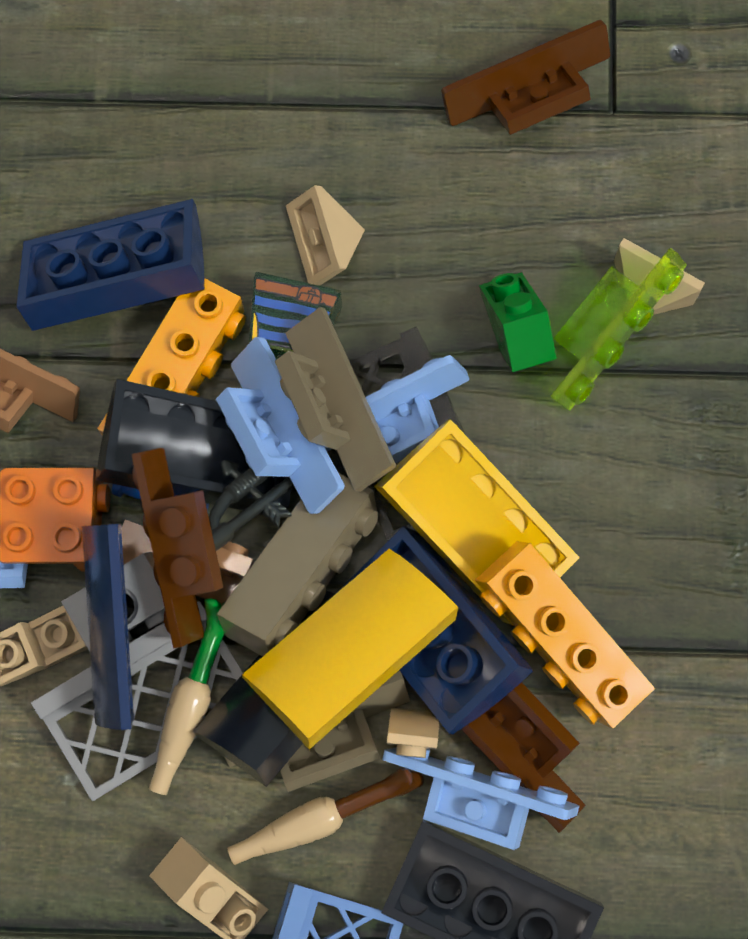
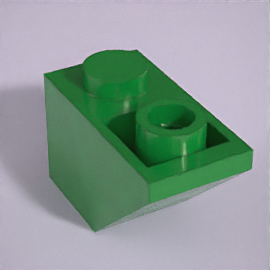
(518, 321)

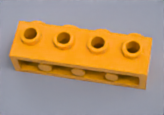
(190, 341)
(564, 635)

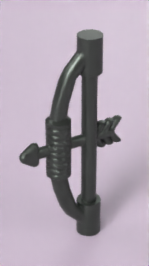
(237, 489)

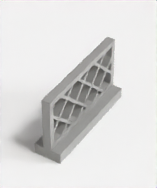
(78, 691)

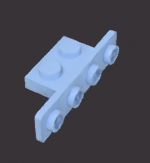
(404, 404)
(269, 432)
(479, 803)

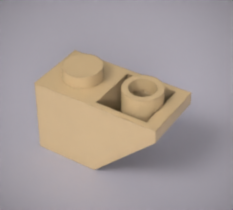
(207, 892)

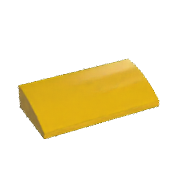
(467, 507)
(351, 646)

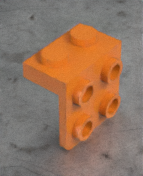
(46, 512)

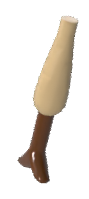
(321, 817)

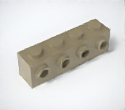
(296, 569)

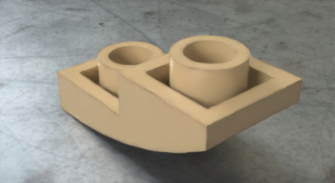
(38, 645)
(412, 732)

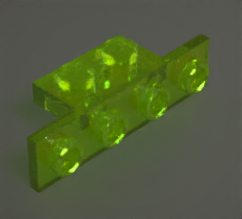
(607, 321)

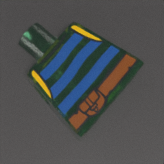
(285, 302)

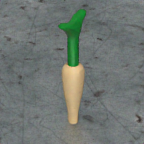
(188, 703)

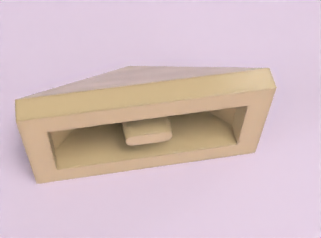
(323, 234)
(637, 264)

